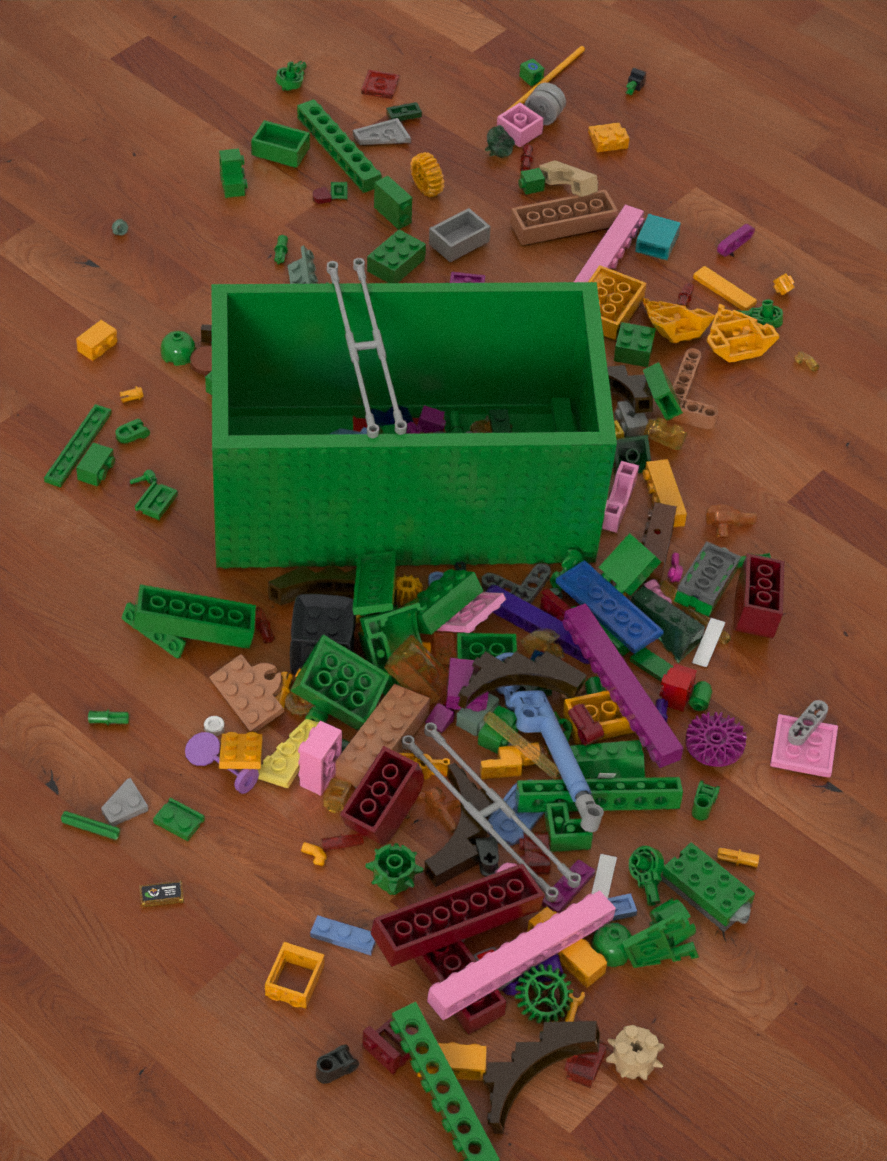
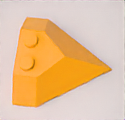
(676, 321)
(739, 335)

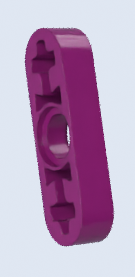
(735, 240)

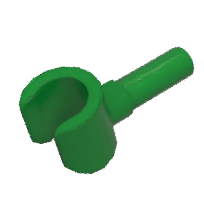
(148, 475)

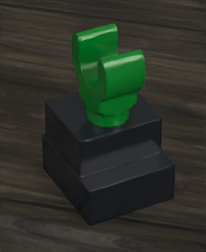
(636, 81)

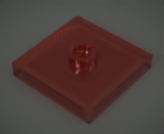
(380, 84)

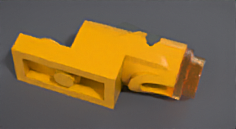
(509, 762)

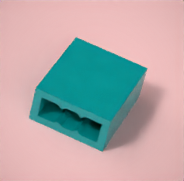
(657, 237)

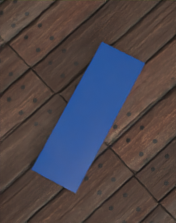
(609, 607)

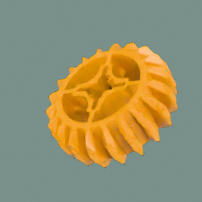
(427, 174)

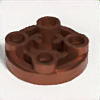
(202, 360)

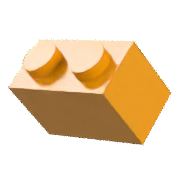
(96, 340)

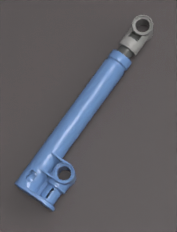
(537, 715)

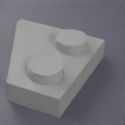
(124, 804)

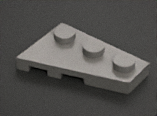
(382, 133)

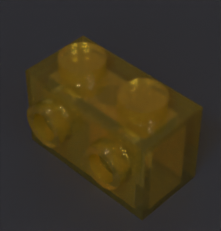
(665, 434)

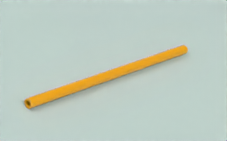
(552, 74)

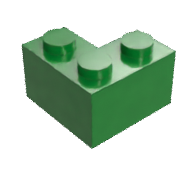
(232, 173)
(563, 832)

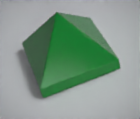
(339, 190)

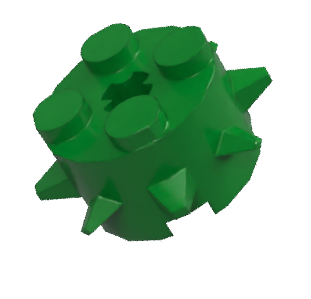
(394, 868)

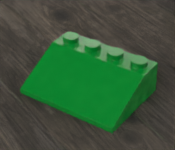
(340, 683)

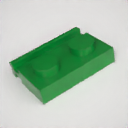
(156, 500)
(179, 819)

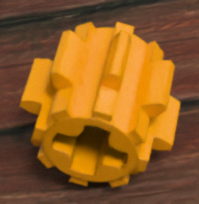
(783, 284)

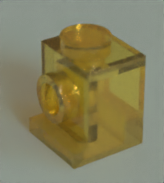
(337, 795)

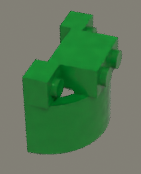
(385, 633)

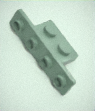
(303, 270)

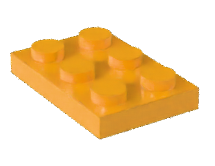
(241, 751)

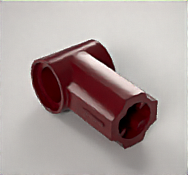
(588, 729)

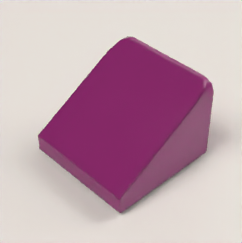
(441, 717)

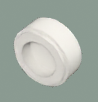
(214, 725)

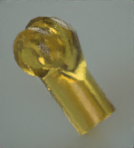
(810, 361)

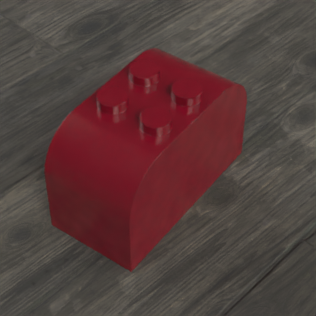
(759, 596)
(384, 796)

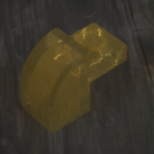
(541, 639)

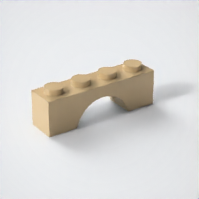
(581, 182)

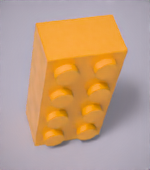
(601, 710)

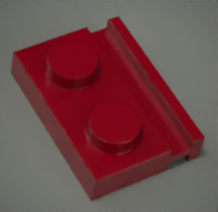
(553, 604)

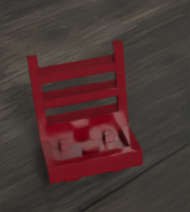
(382, 1050)

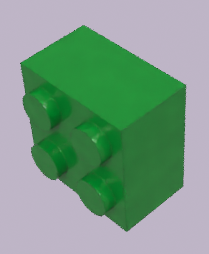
(634, 344)

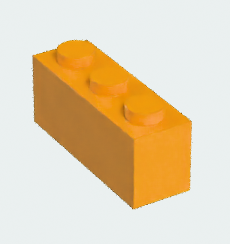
(465, 1060)

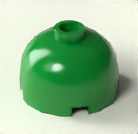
(177, 347)
(609, 943)

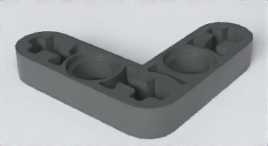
(523, 590)

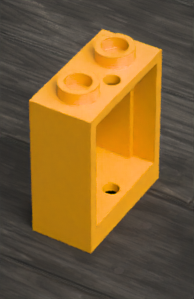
(301, 957)

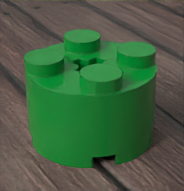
(668, 909)

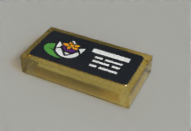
(161, 893)

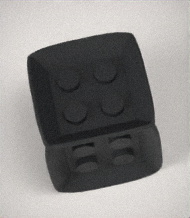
(319, 616)

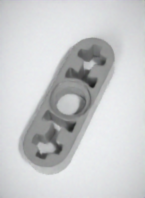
(806, 730)

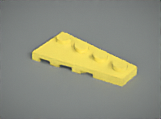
(283, 763)

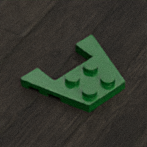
(652, 944)

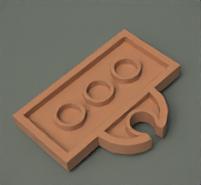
(250, 691)

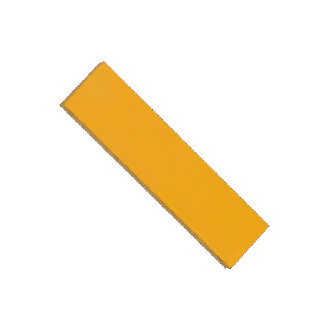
(724, 289)

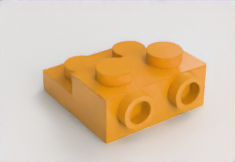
(609, 137)

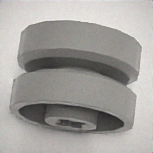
(547, 102)

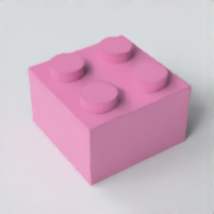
(521, 124)

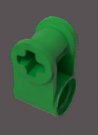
(704, 800)

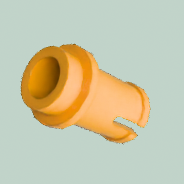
(133, 394)

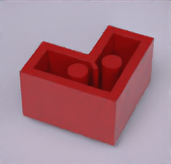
(677, 686)

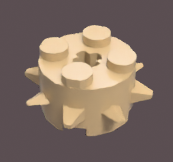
(635, 1052)

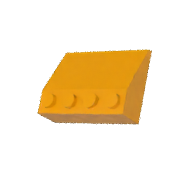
(618, 298)

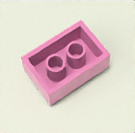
(319, 757)

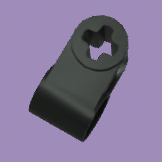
(487, 855)
(338, 1061)

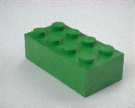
(445, 599)

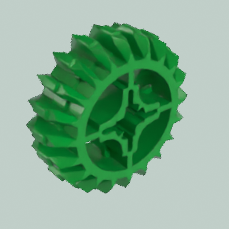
(537, 987)

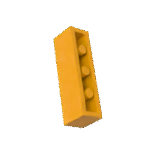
(664, 488)
(579, 957)

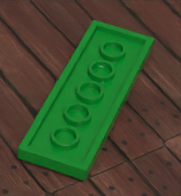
(375, 583)

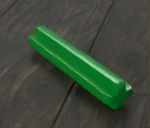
(90, 825)

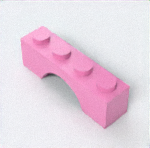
(620, 495)

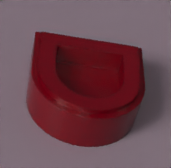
(321, 195)

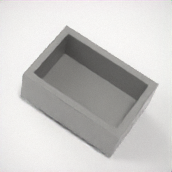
(459, 235)

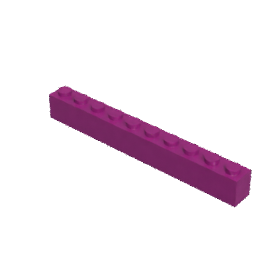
(622, 686)

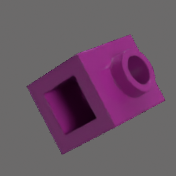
(431, 420)

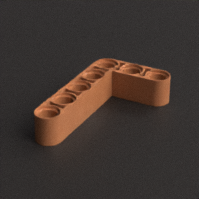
(694, 412)

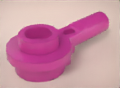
(675, 572)

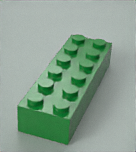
(194, 616)

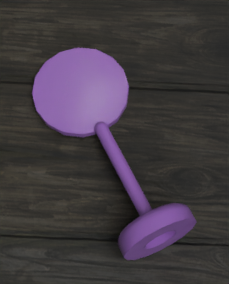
(205, 748)

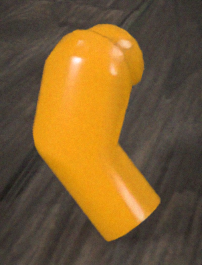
(316, 851)

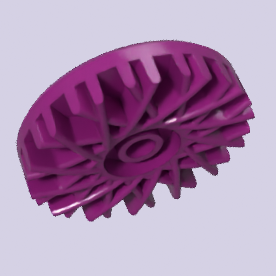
(715, 740)

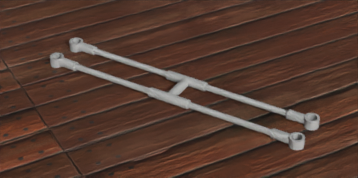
(332, 269)
(498, 804)

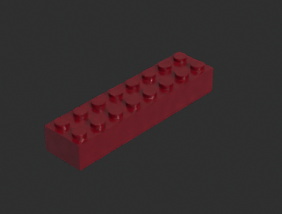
(456, 914)

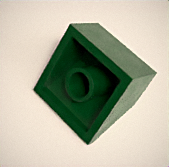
(632, 450)

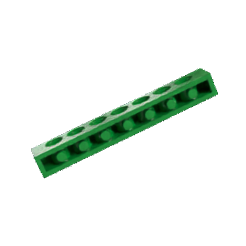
(338, 145)
(607, 793)
(412, 1017)

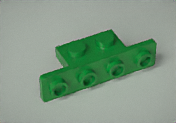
(170, 643)

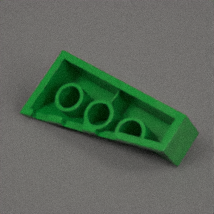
(617, 758)

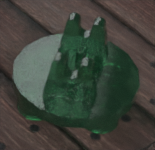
(499, 142)

